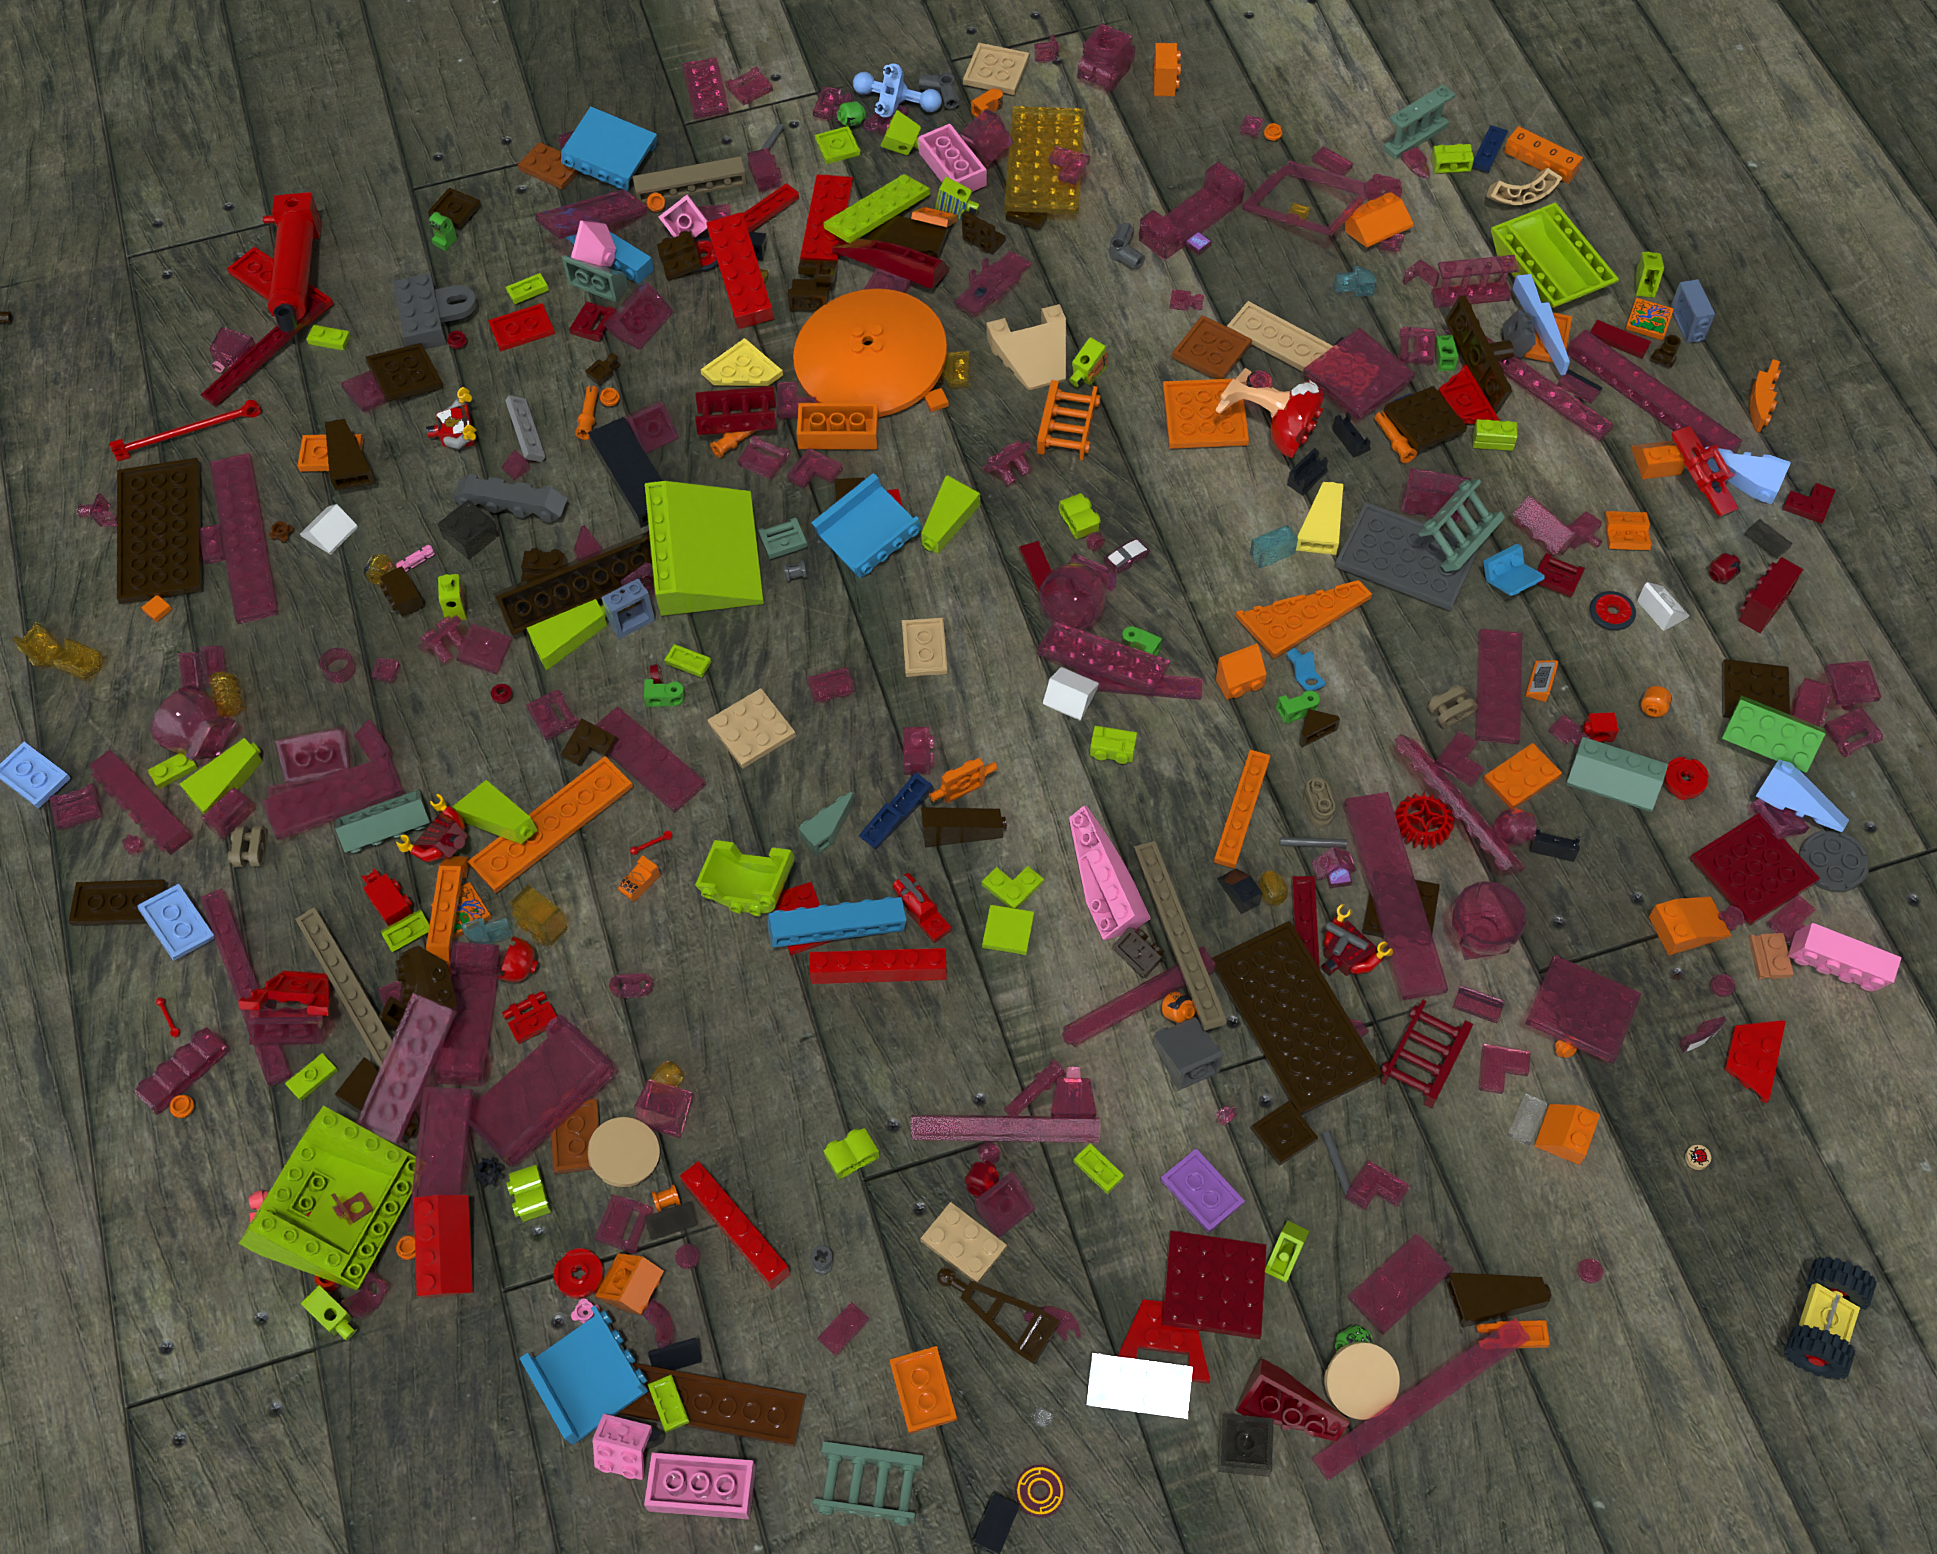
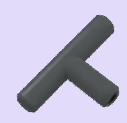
(1345, 937)

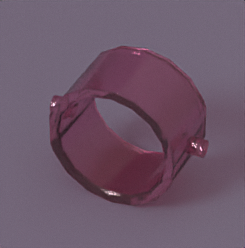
(339, 676)

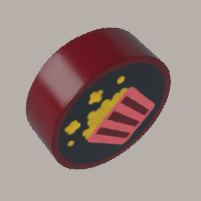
(656, 674)

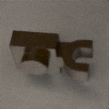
(601, 371)

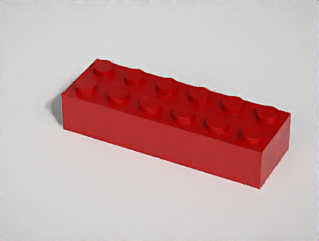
(740, 270)

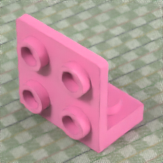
(620, 1446)

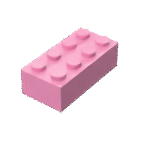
(951, 157)
(1844, 957)
(700, 1486)

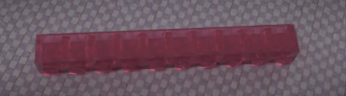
(1648, 391)

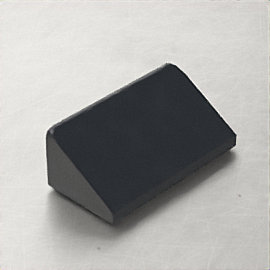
(676, 1355)

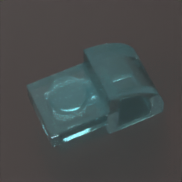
(1360, 281)
(481, 933)

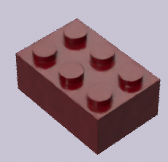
(1770, 594)

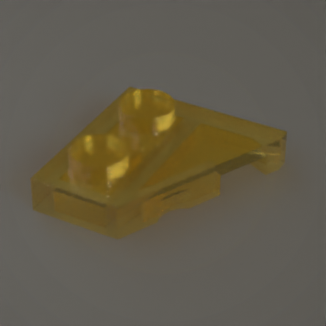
(957, 369)

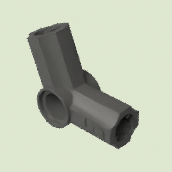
(944, 85)
(1120, 247)

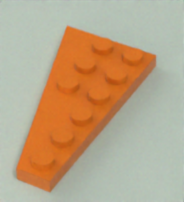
(1299, 617)

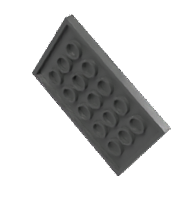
(1393, 554)

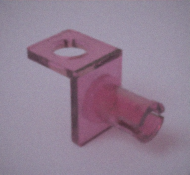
(98, 511)

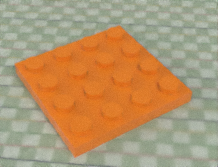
(1193, 418)

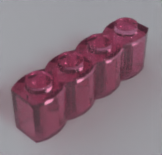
(179, 1073)

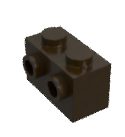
(401, 591)

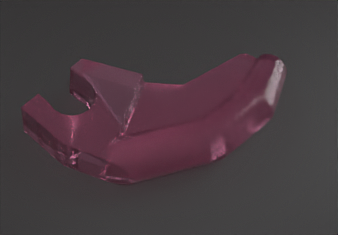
(660, 1317)
(1067, 1321)

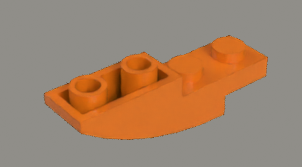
(1763, 396)

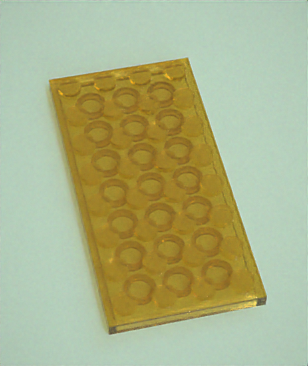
(1031, 179)

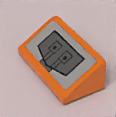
(1541, 679)

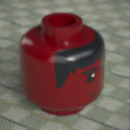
(1724, 568)

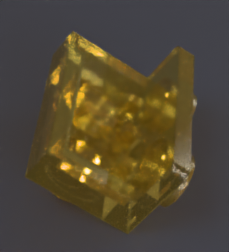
(38, 646)
(78, 660)

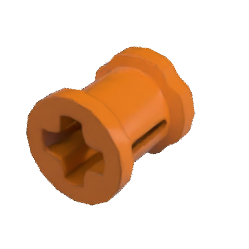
(666, 1198)

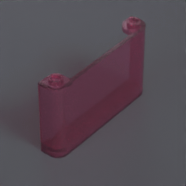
(540, 1092)

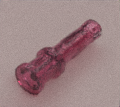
(1042, 1082)

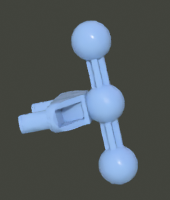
(894, 91)

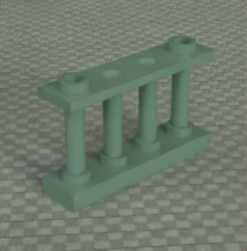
(1423, 130)
(1477, 532)
(860, 1458)

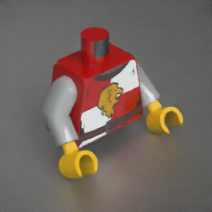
(454, 423)

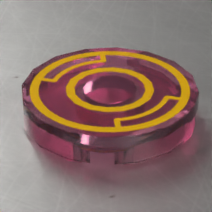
(1044, 1506)

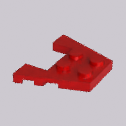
(292, 986)
(1151, 1335)

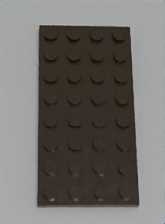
(158, 530)
(1295, 1018)

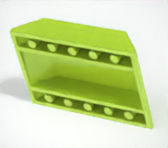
(1554, 254)

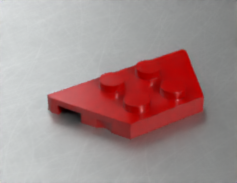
(1467, 398)
(1755, 1055)

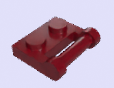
(587, 320)
(1557, 579)

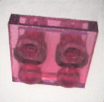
(1011, 452)
(432, 638)
(1852, 683)

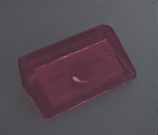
(372, 742)

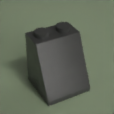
(1187, 1053)

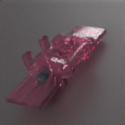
(985, 284)

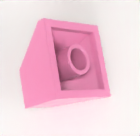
(684, 217)
(594, 244)

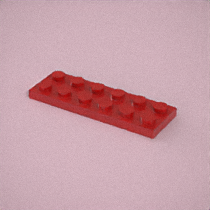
(829, 198)
(255, 272)

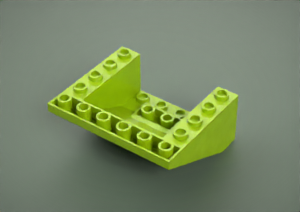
(702, 547)
(329, 1160)

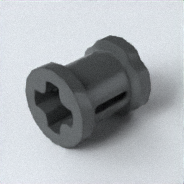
(794, 570)
(824, 1253)

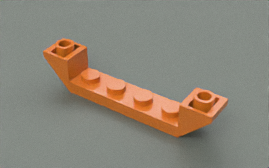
(445, 906)

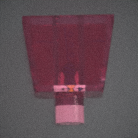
(229, 348)
(1073, 1096)

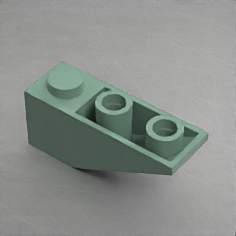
(824, 828)

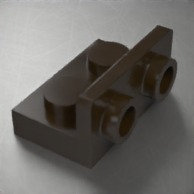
(1139, 951)

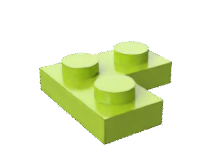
(1012, 892)

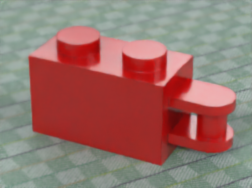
(386, 897)

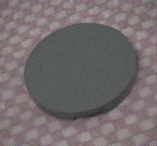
(1836, 860)

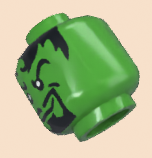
(851, 113)
(1352, 1334)

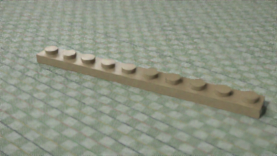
(1180, 936)
(346, 984)

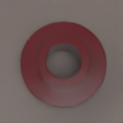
(456, 339)
(505, 696)

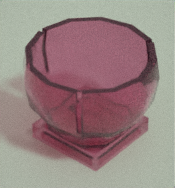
(1075, 592)
(191, 724)
(1488, 920)

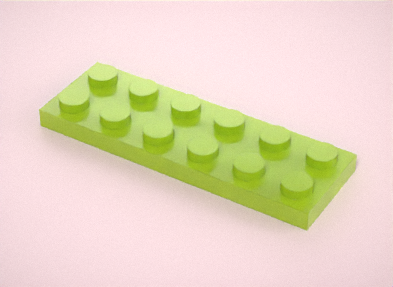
(876, 208)

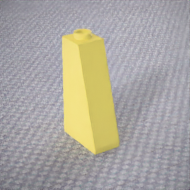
(1322, 523)

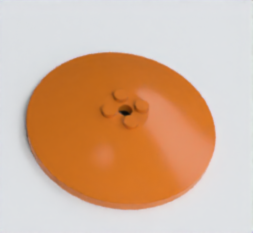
(892, 371)

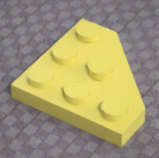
(742, 367)

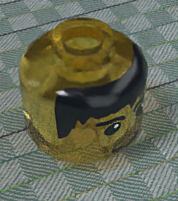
(377, 566)

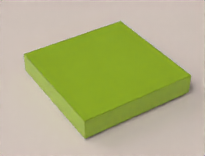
(837, 145)
(1008, 929)

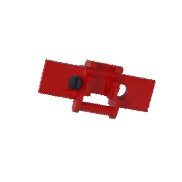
(1710, 483)

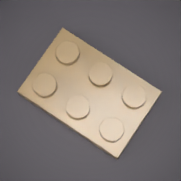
(963, 1243)

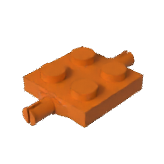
(963, 780)

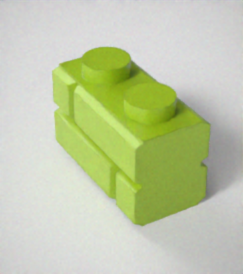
(1452, 158)
(1494, 435)
(1113, 744)

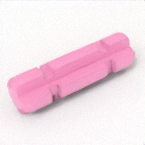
(416, 558)

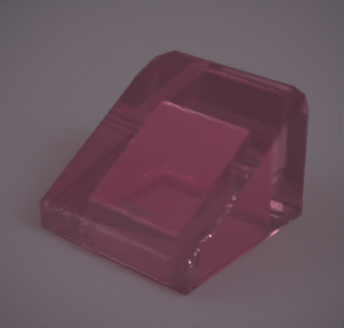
(515, 465)

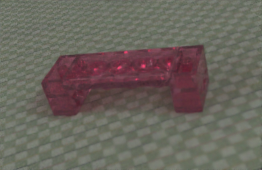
(1220, 195)
(466, 1044)

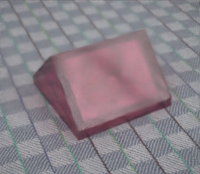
(663, 1108)
(1004, 1205)

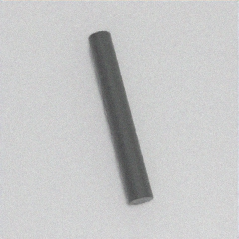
(774, 135)
(1313, 842)
(1337, 1161)

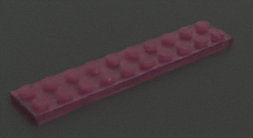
(243, 538)
(1395, 896)

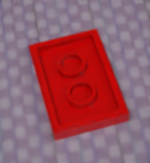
(521, 327)

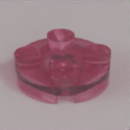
(1383, 183)

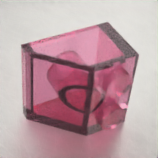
(652, 426)

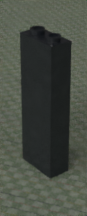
(625, 464)

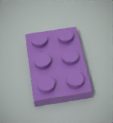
(1202, 1190)

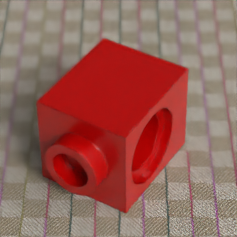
(1601, 727)

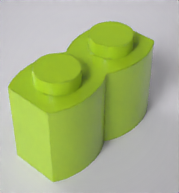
(1079, 515)
(851, 1153)
(529, 1193)

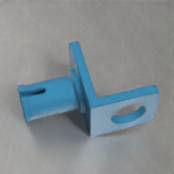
(1305, 669)

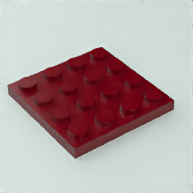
(1754, 869)
(1214, 1285)

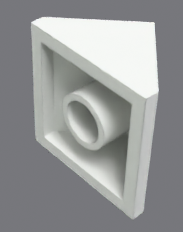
(329, 529)
(1661, 606)
(1069, 693)

